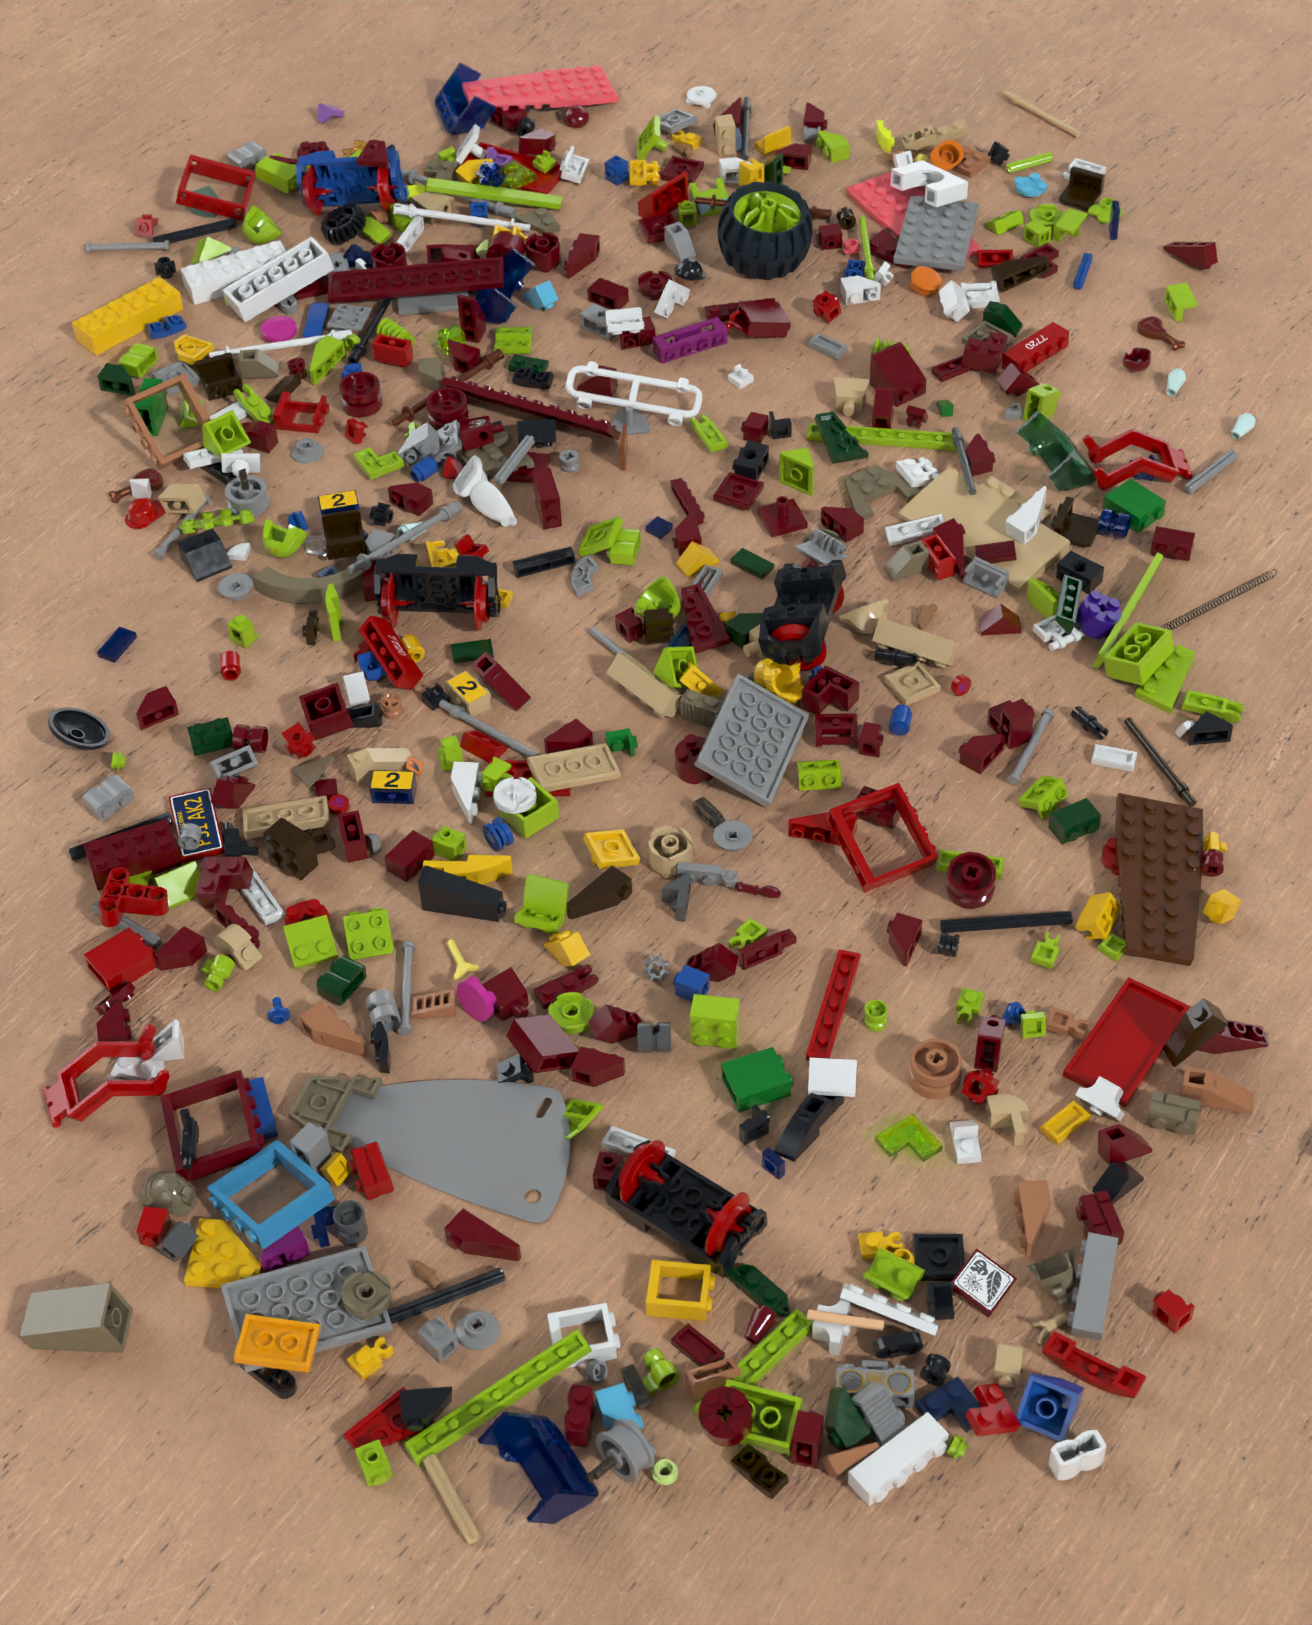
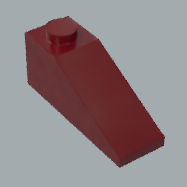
(1194, 253)
(471, 319)
(261, 434)
(953, 537)
(478, 1238)

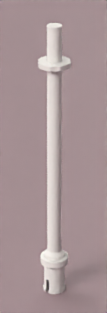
(411, 211)
(341, 335)

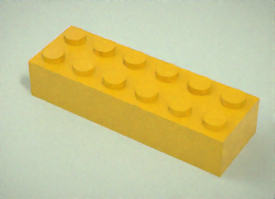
(127, 315)

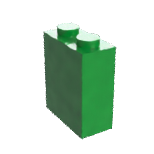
(153, 408)
(1136, 501)
(756, 1079)

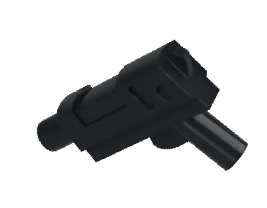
(233, 845)
(190, 1138)

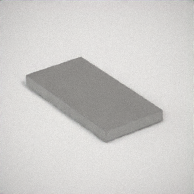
(429, 303)

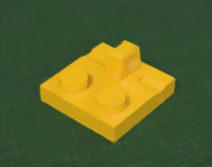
(611, 849)

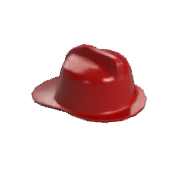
(143, 512)

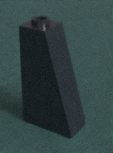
(459, 896)

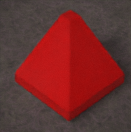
(452, 468)

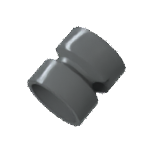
(654, 1037)
(350, 1223)

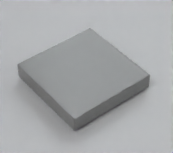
(676, 120)
(174, 370)

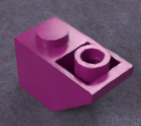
(286, 1250)

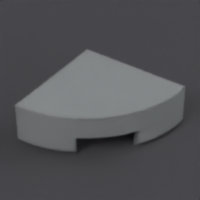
(1014, 412)
(373, 842)

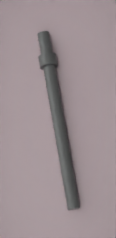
(746, 110)
(958, 441)

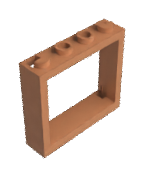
(139, 426)

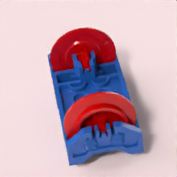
(341, 181)

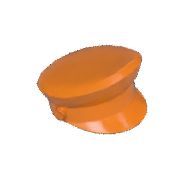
(925, 281)

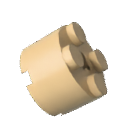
(668, 848)

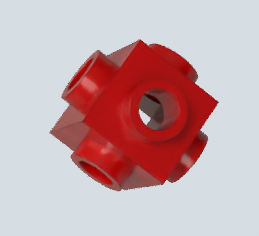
(826, 306)
(299, 741)
(973, 1085)

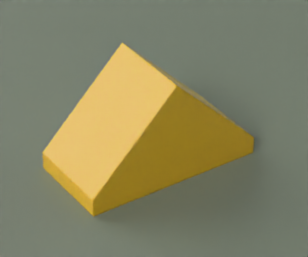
(694, 559)

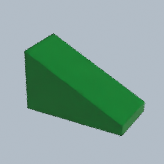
(945, 408)

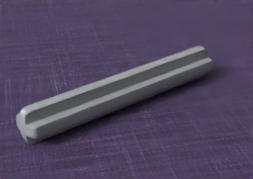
(514, 459)
(1210, 471)
(149, 937)

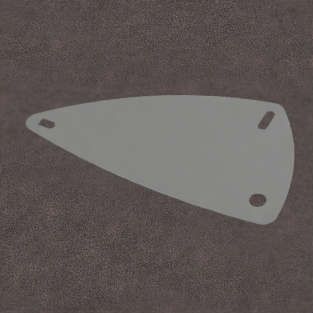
(469, 1140)

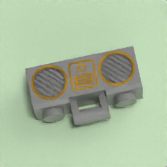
(898, 1379)

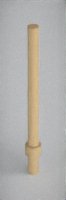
(1018, 100)

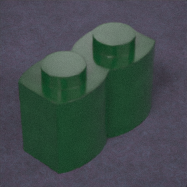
(341, 980)

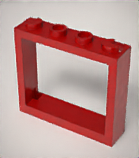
(221, 172)
(851, 850)

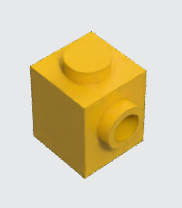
(1221, 906)

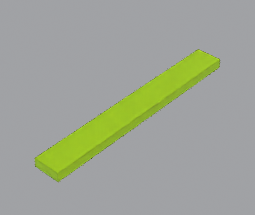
(494, 193)
(893, 437)
(1128, 610)
(498, 1396)

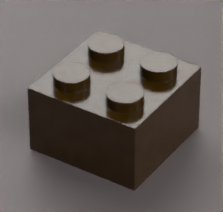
(290, 849)

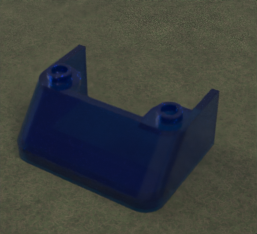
(453, 108)
(496, 302)
(546, 1460)

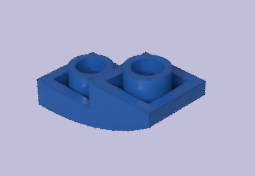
(854, 268)
(170, 326)

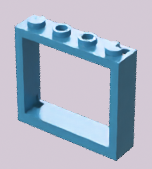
(287, 1218)

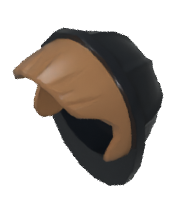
(688, 272)

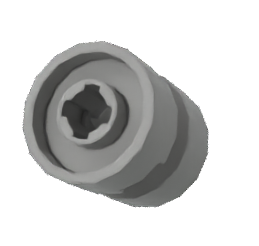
(383, 1008)

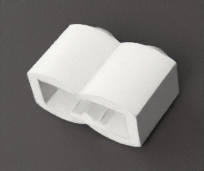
(1077, 1455)

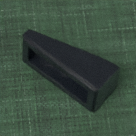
(366, 716)

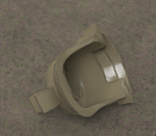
(170, 1192)
(1056, 1274)

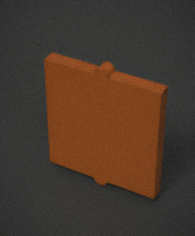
(624, 447)

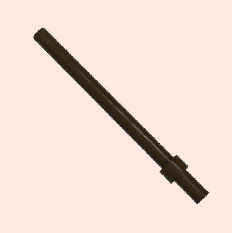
(1179, 787)

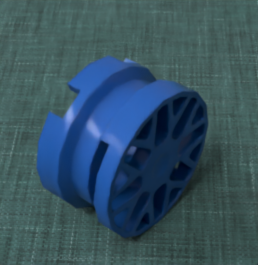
(497, 834)

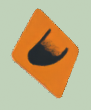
(414, 765)

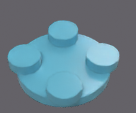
(1030, 186)

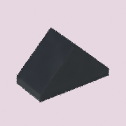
(1210, 730)
(1118, 1180)

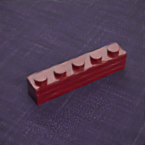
(686, 499)

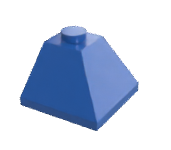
(1049, 1405)

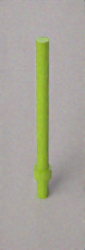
(869, 269)

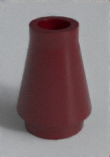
(760, 1322)

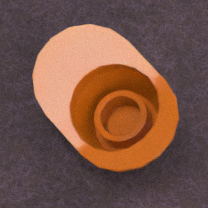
(947, 155)

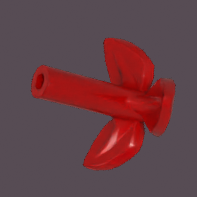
(732, 322)

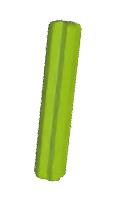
(1029, 162)

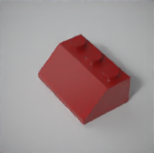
(665, 198)

